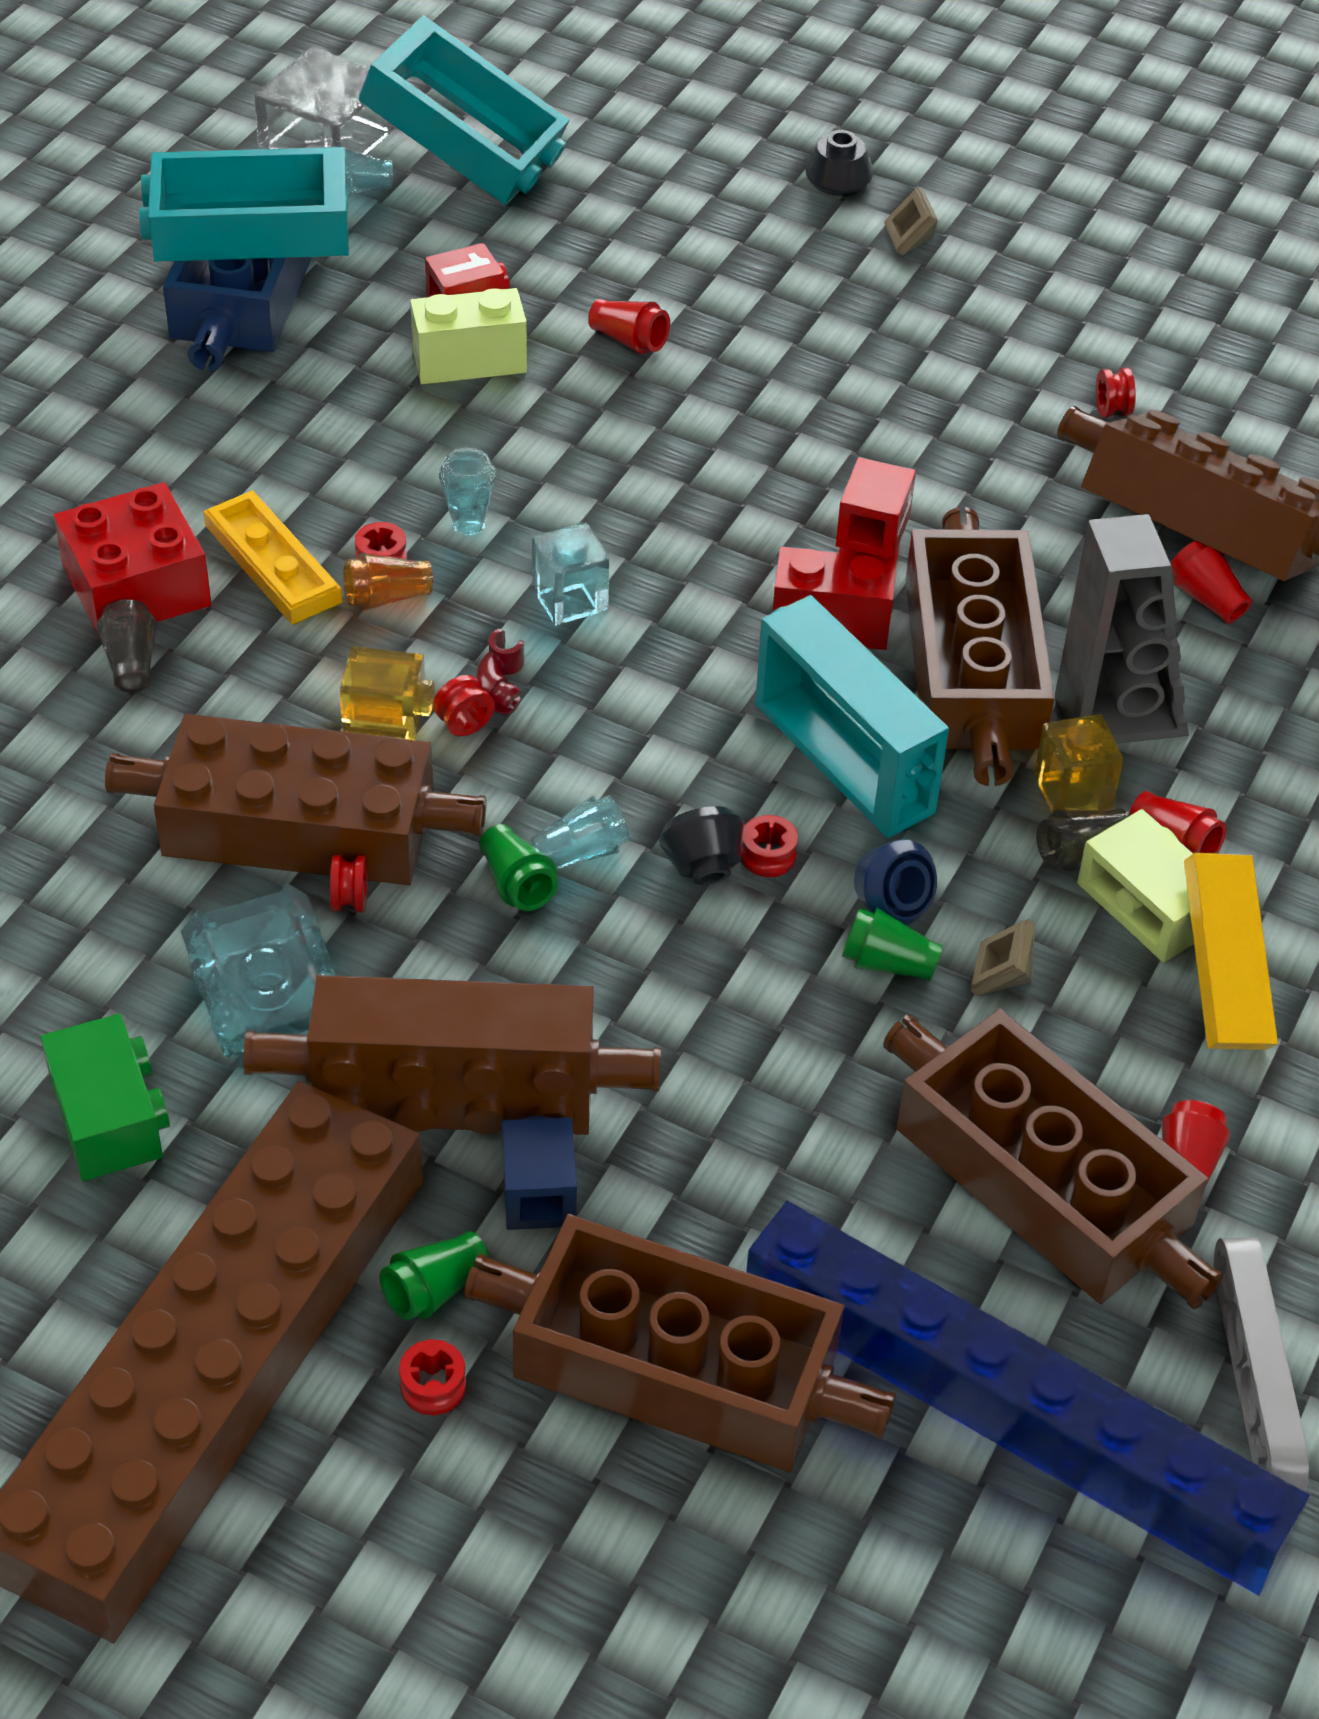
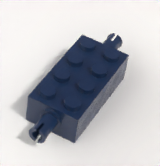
(230, 304)

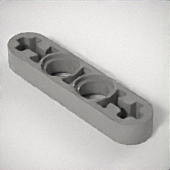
(1260, 1361)

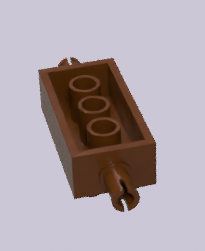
(1201, 488)
(979, 639)
(294, 797)
(454, 1051)
(1052, 1157)
(679, 1342)

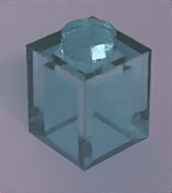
(570, 573)

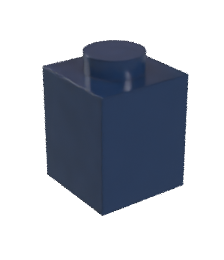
(538, 1172)

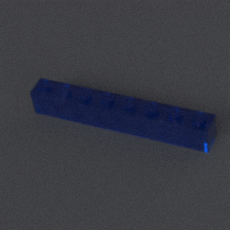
(1038, 1402)

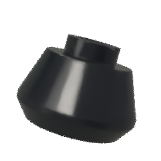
(839, 164)
(704, 843)

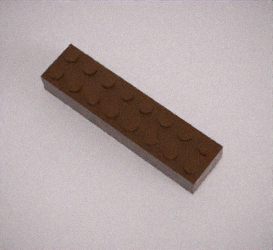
(202, 1360)

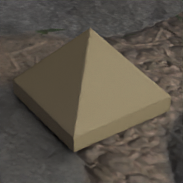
(911, 222)
(1005, 959)

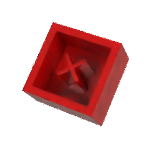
(133, 551)

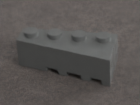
(1122, 635)

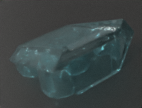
(257, 965)

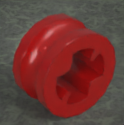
(1115, 392)
(381, 536)
(463, 705)
(769, 830)
(348, 883)
(431, 1357)

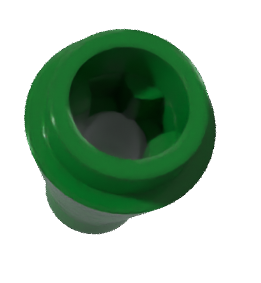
(520, 871)
(889, 946)
(429, 1275)

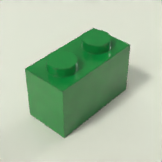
(104, 1097)

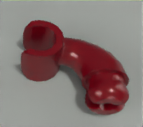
(499, 663)

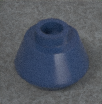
(897, 880)

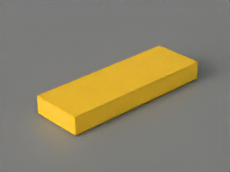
(272, 557)
(1230, 952)

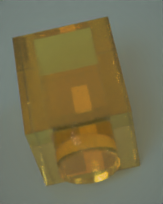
(385, 693)
(1078, 764)

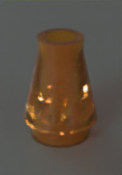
(384, 580)

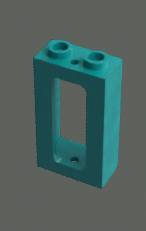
(477, 89)
(246, 204)
(850, 716)

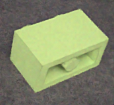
(469, 335)
(1141, 882)

